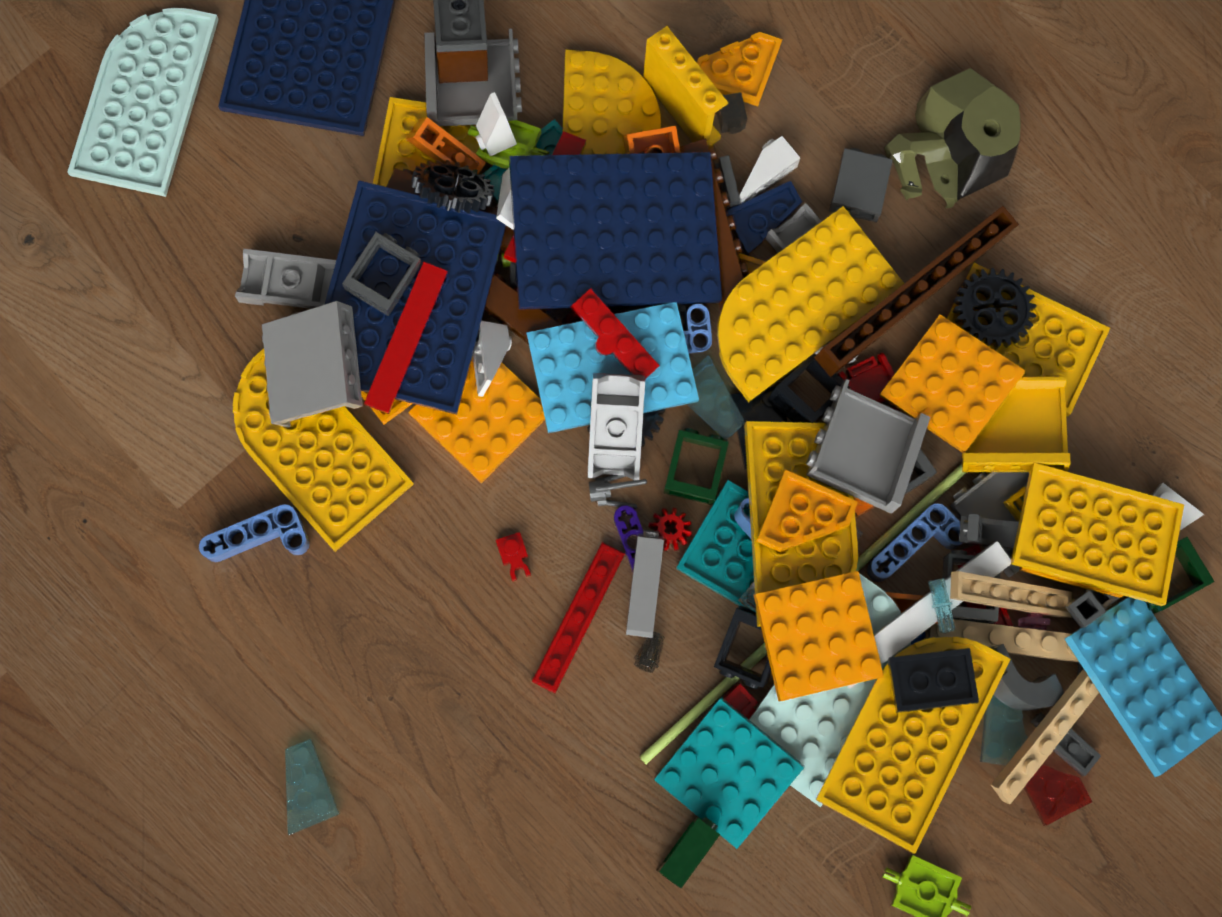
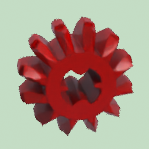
(680, 531)

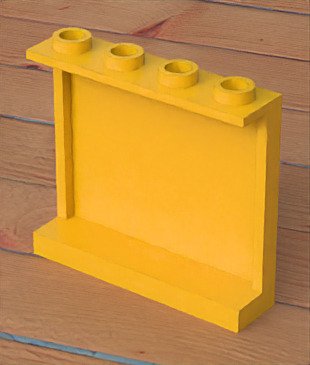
(682, 86)
(1024, 430)

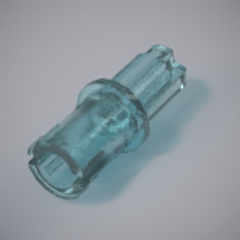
(942, 605)

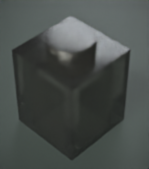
(733, 116)

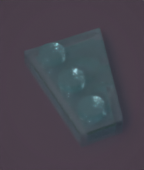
(715, 401)
(1001, 733)
(306, 789)

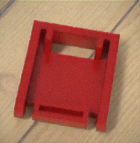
(869, 378)

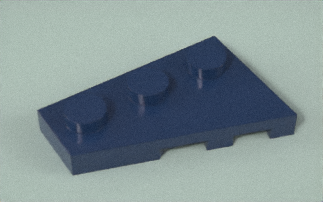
(762, 214)

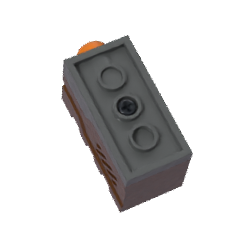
(461, 40)

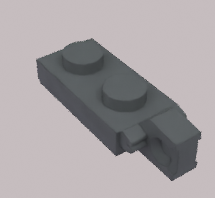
(1073, 750)

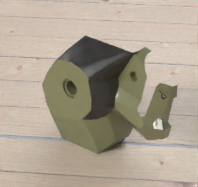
(965, 135)

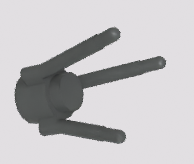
(602, 489)

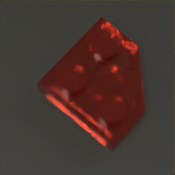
(1055, 794)

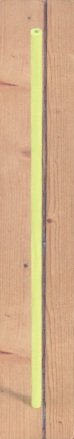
(761, 652)

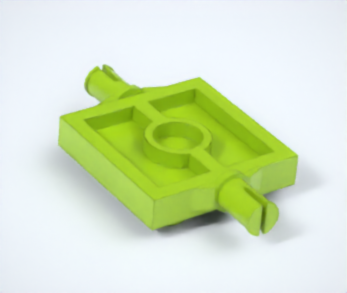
(526, 139)
(926, 889)

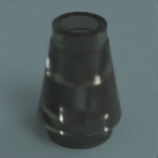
(649, 653)

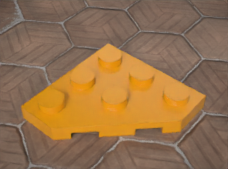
(743, 66)
(803, 513)

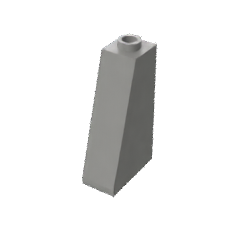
(645, 584)

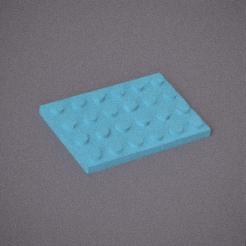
(567, 358)
(1146, 684)

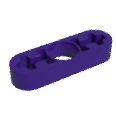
(621, 526)

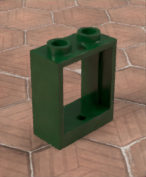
(691, 491)
(1195, 570)
(689, 851)

